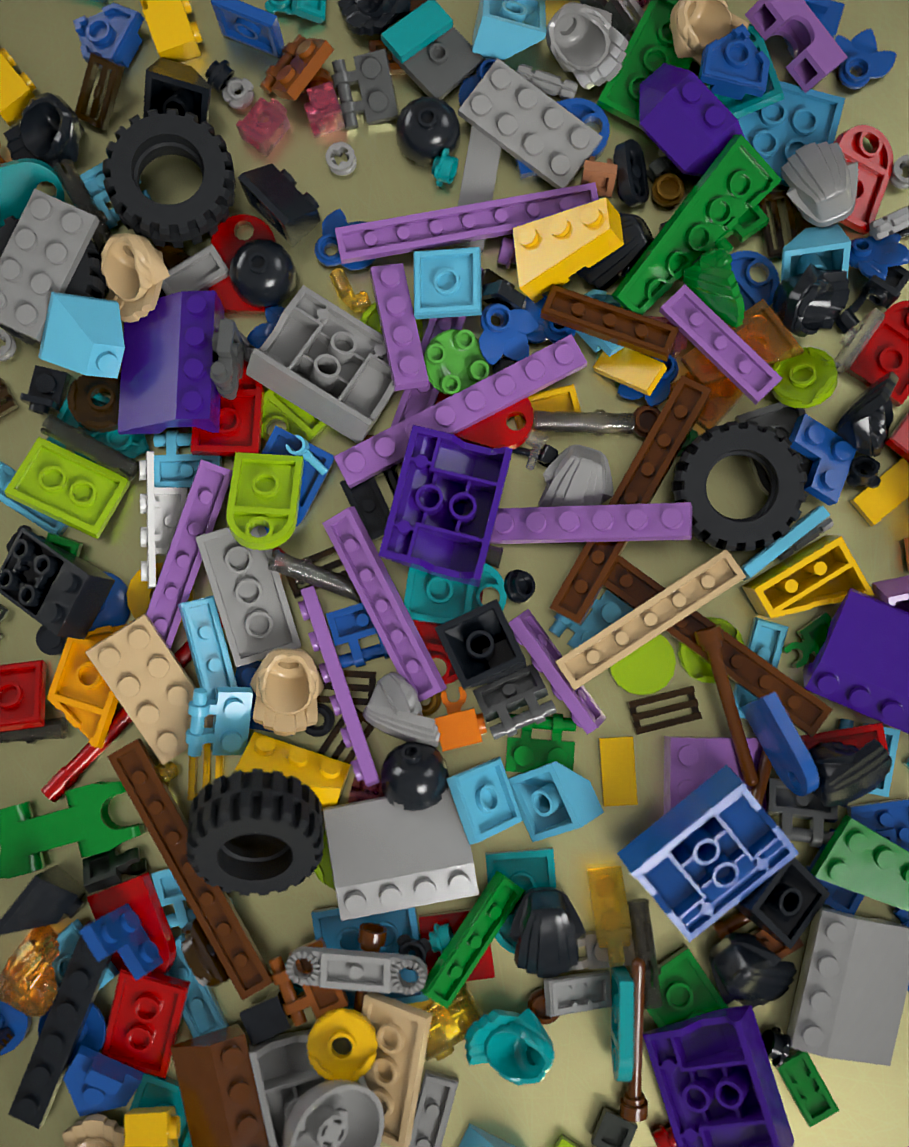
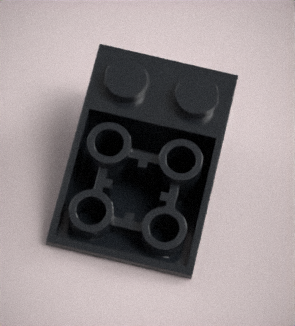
(53, 585)

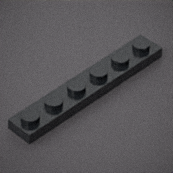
(59, 1036)

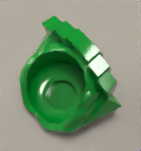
(716, 285)

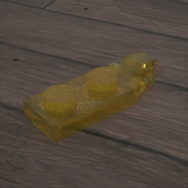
(610, 911)

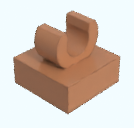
(602, 174)

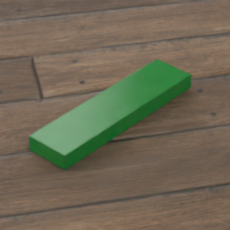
(471, 940)

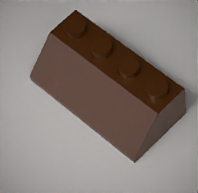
(219, 1090)

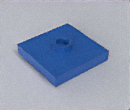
(249, 25)

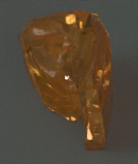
(28, 976)

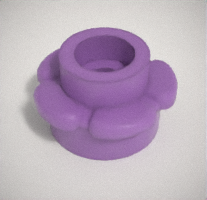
(507, 252)

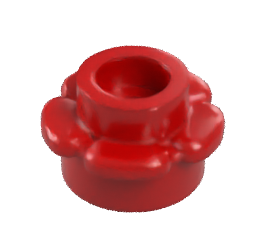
(664, 1137)

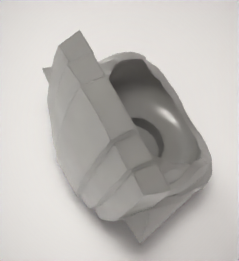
(586, 43)
(821, 183)
(577, 478)
(398, 712)

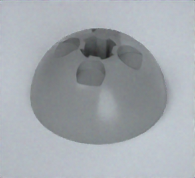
(335, 1116)

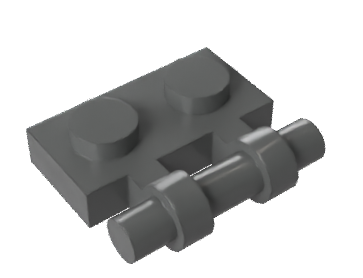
(375, 85)
(231, 354)
(511, 693)
(787, 805)

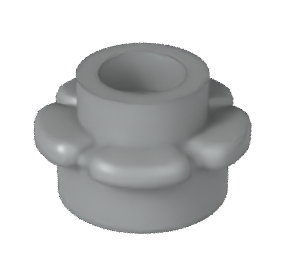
(242, 100)

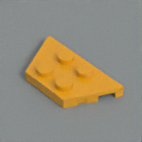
(81, 690)

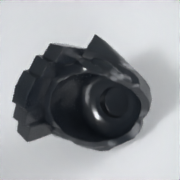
(371, 16)
(46, 131)
(618, 264)
(811, 300)
(869, 417)
(847, 771)
(546, 932)
(749, 970)

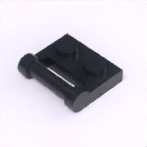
(371, 503)

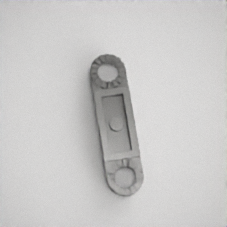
(356, 970)

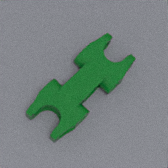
(84, 822)

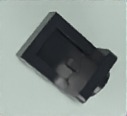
(886, 292)

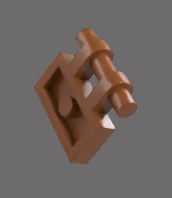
(296, 67)
(318, 998)

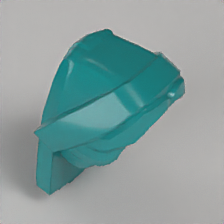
(511, 1045)

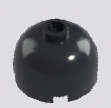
(426, 129)
(262, 273)
(414, 776)

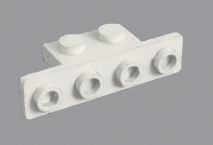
(162, 513)

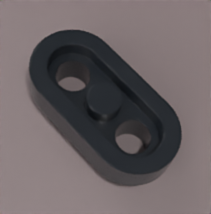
(631, 173)

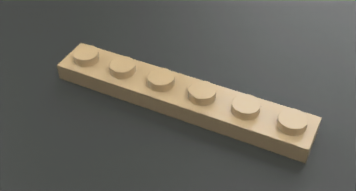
(650, 619)

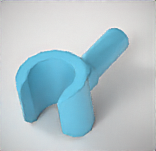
(307, 455)

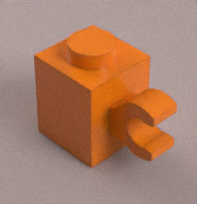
(457, 726)

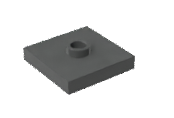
(442, 64)

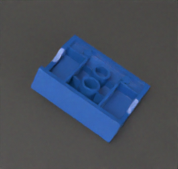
(708, 853)

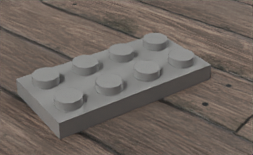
(529, 125)
(41, 260)
(247, 596)

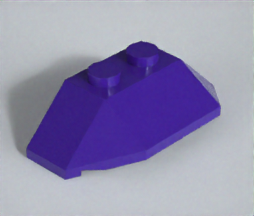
(685, 118)

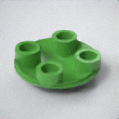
(454, 361)

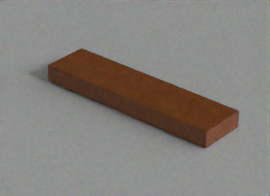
(609, 322)

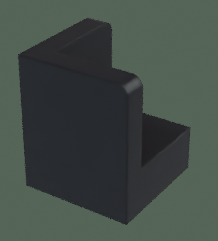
(266, 1018)

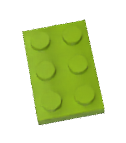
(67, 487)

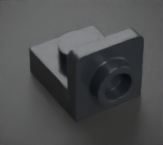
(498, 290)
(46, 390)

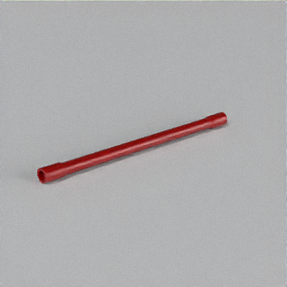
(69, 774)

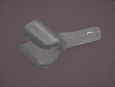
(536, 441)

